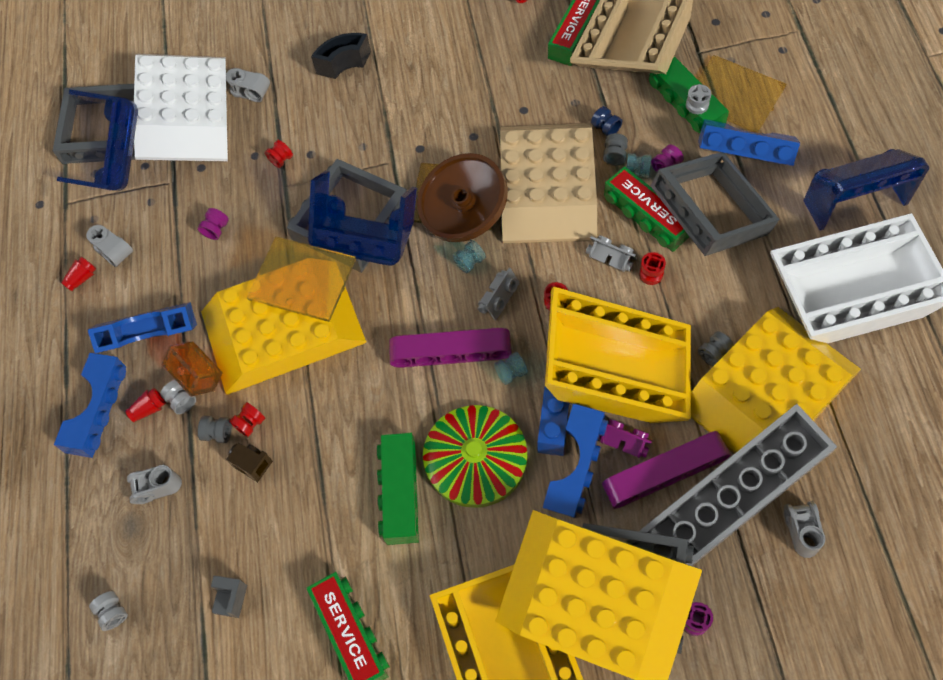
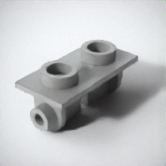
(620, 255)
(503, 286)

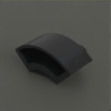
(341, 53)

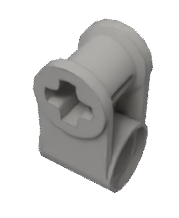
(249, 85)
(108, 244)
(148, 484)
(804, 522)

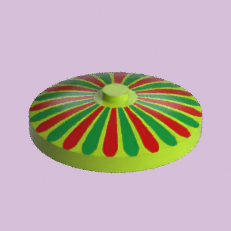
(475, 456)

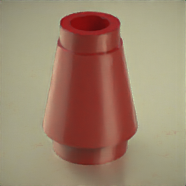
(78, 273)
(145, 405)

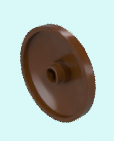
(462, 197)

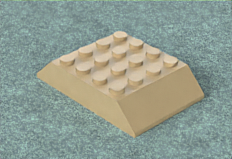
(633, 35)
(549, 183)

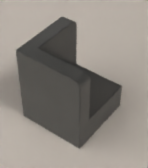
(229, 596)

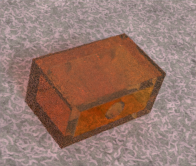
(192, 368)

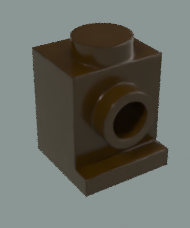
(249, 460)

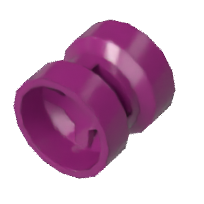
(670, 156)
(213, 223)
(693, 624)

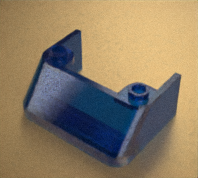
(123, 119)
(865, 176)
(355, 236)

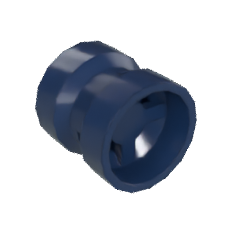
(606, 121)

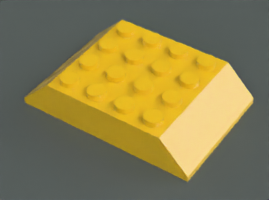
(263, 341)
(618, 359)
(767, 376)
(598, 598)
(485, 648)

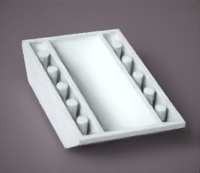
(180, 108)
(862, 279)

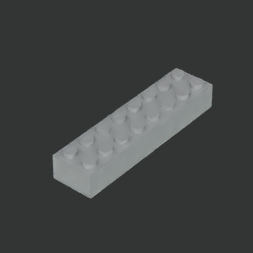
(741, 485)

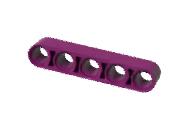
(450, 347)
(665, 469)

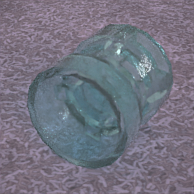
(639, 164)
(469, 256)
(510, 368)

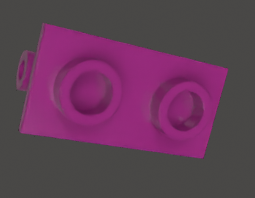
(634, 440)

